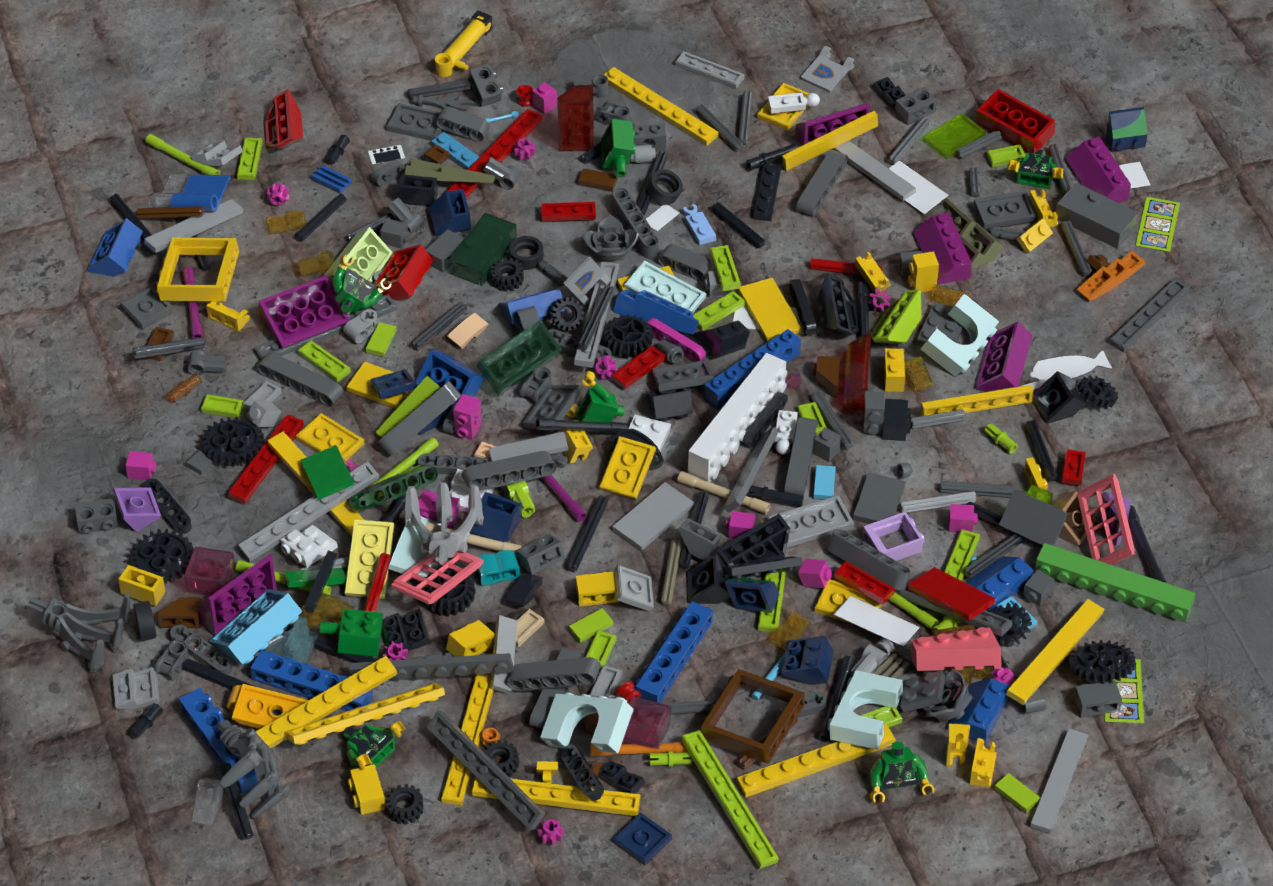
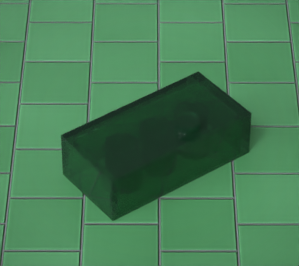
(481, 248)
(519, 358)

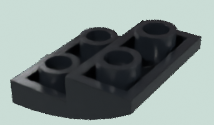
(406, 629)

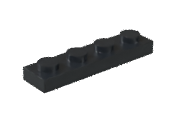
(767, 192)
(770, 566)

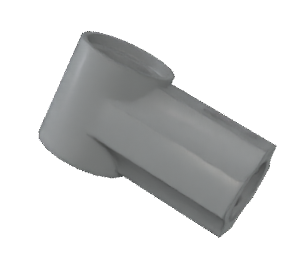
(871, 660)

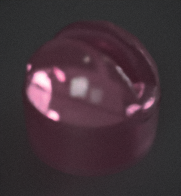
(794, 381)

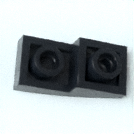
(888, 91)
(523, 590)
(618, 777)

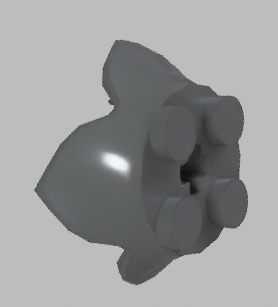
(610, 239)
(954, 699)

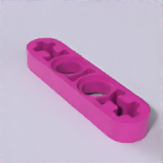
(663, 332)

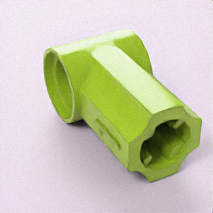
(520, 493)

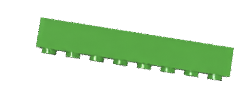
(1115, 582)

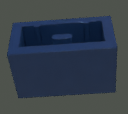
(450, 212)
(500, 518)
(808, 660)

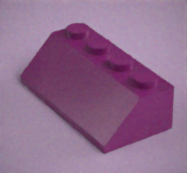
(817, 127)
(1098, 170)
(941, 237)
(1004, 359)

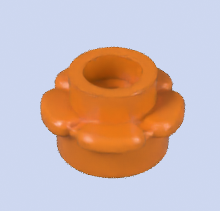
(489, 733)

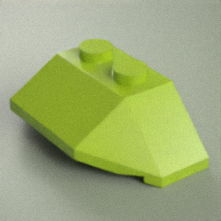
(899, 319)

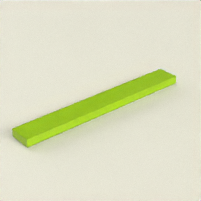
(729, 799)

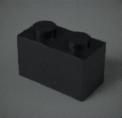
(418, 189)
(895, 420)

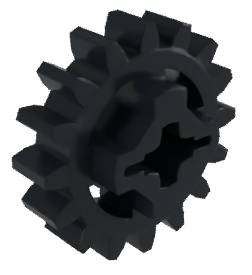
(1097, 392)
(1016, 632)

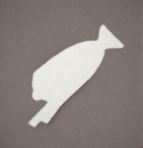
(1069, 365)

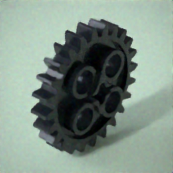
(232, 441)
(162, 554)
(1102, 661)

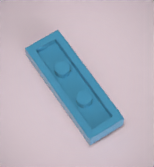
(458, 152)

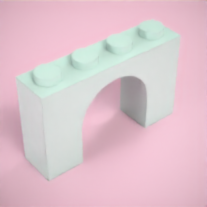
(956, 356)
(861, 690)
(570, 709)

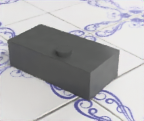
(1097, 215)

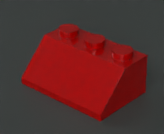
(405, 271)

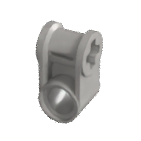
(361, 326)

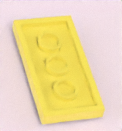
(367, 544)

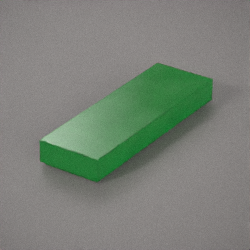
(306, 578)

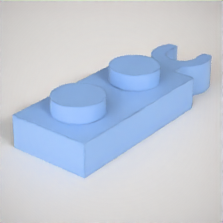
(699, 226)

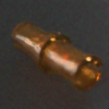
(184, 388)

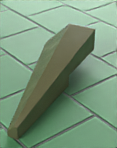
(446, 173)
(977, 241)

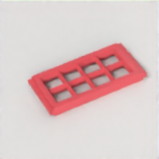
(1097, 488)
(401, 582)

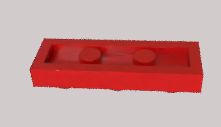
(568, 211)
(638, 367)
(864, 582)

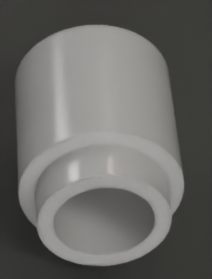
(643, 154)

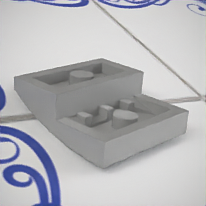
(216, 154)
(135, 689)

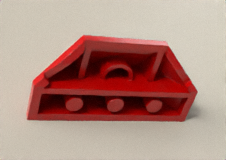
(283, 122)

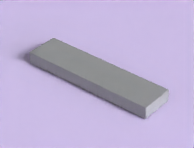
(709, 70)
(551, 443)
(504, 643)

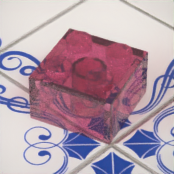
(209, 570)
(648, 723)

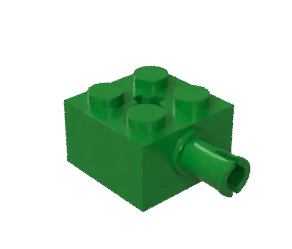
(618, 146)
(357, 632)

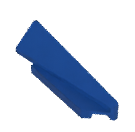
(649, 306)

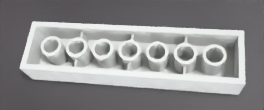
(731, 423)

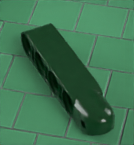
(366, 498)

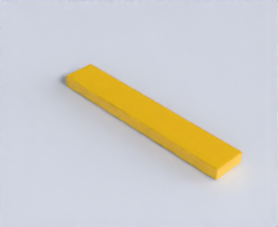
(830, 140)
(980, 401)

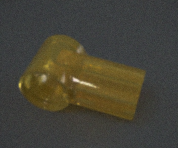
(317, 264)

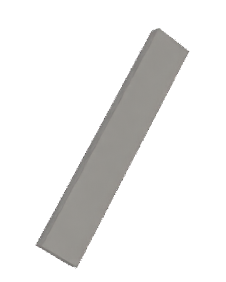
(876, 170)
(194, 225)
(1059, 781)

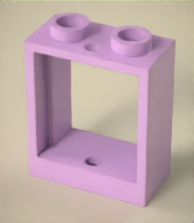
(891, 524)

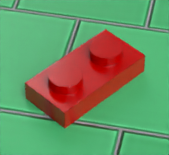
(1074, 467)

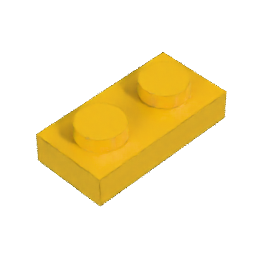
(1034, 235)
(1033, 474)

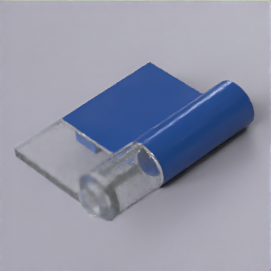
(191, 191)

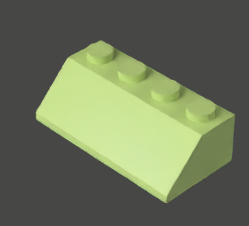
(368, 253)

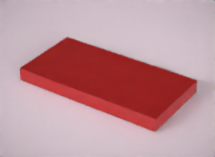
(951, 593)

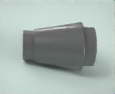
(672, 352)

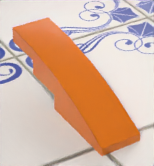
(1110, 277)

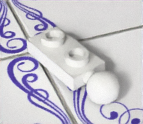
(792, 102)
(786, 431)

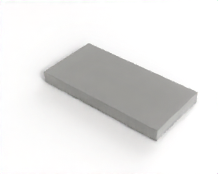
(653, 516)
(816, 520)

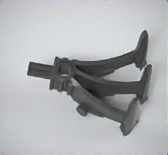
(74, 622)
(252, 754)

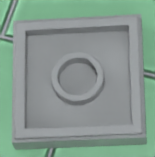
(634, 588)

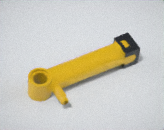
(444, 62)

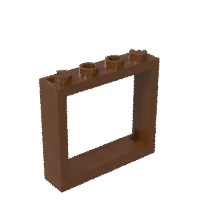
(743, 745)

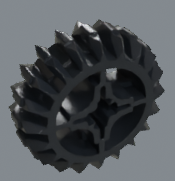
(627, 336)
(458, 598)

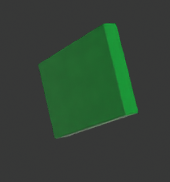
(327, 472)

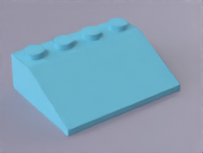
(256, 626)

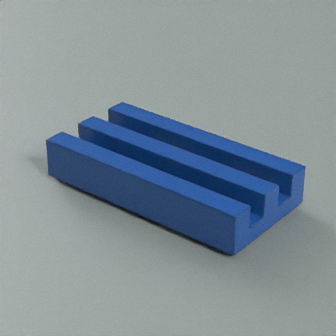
(333, 177)

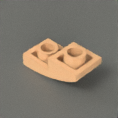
(467, 329)

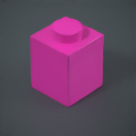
(544, 98)
(140, 465)
(962, 517)
(740, 523)
(815, 573)

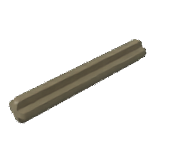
(671, 572)

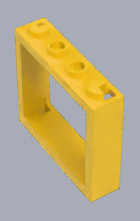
(198, 246)

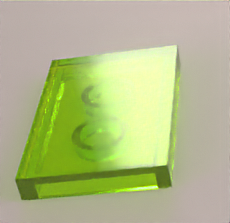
(953, 135)

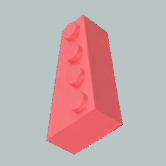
(957, 650)

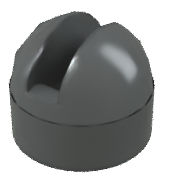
(904, 470)

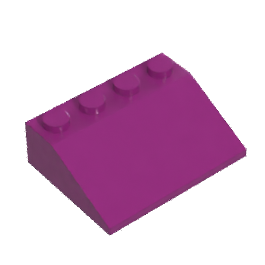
(302, 312)
(237, 595)

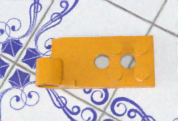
(254, 705)

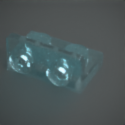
(300, 641)

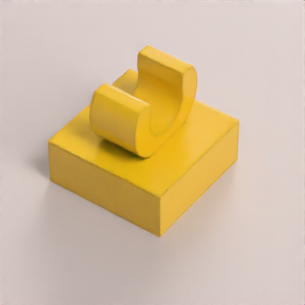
(547, 769)

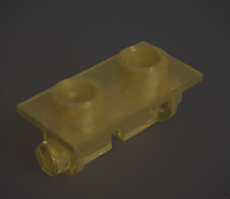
(946, 295)

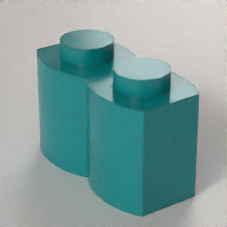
(498, 567)

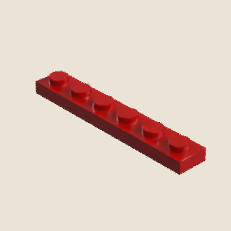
(263, 462)

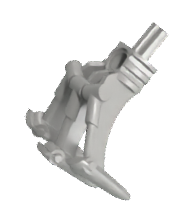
(443, 543)

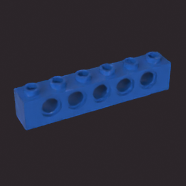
(721, 388)
(674, 652)
(299, 678)
(205, 720)

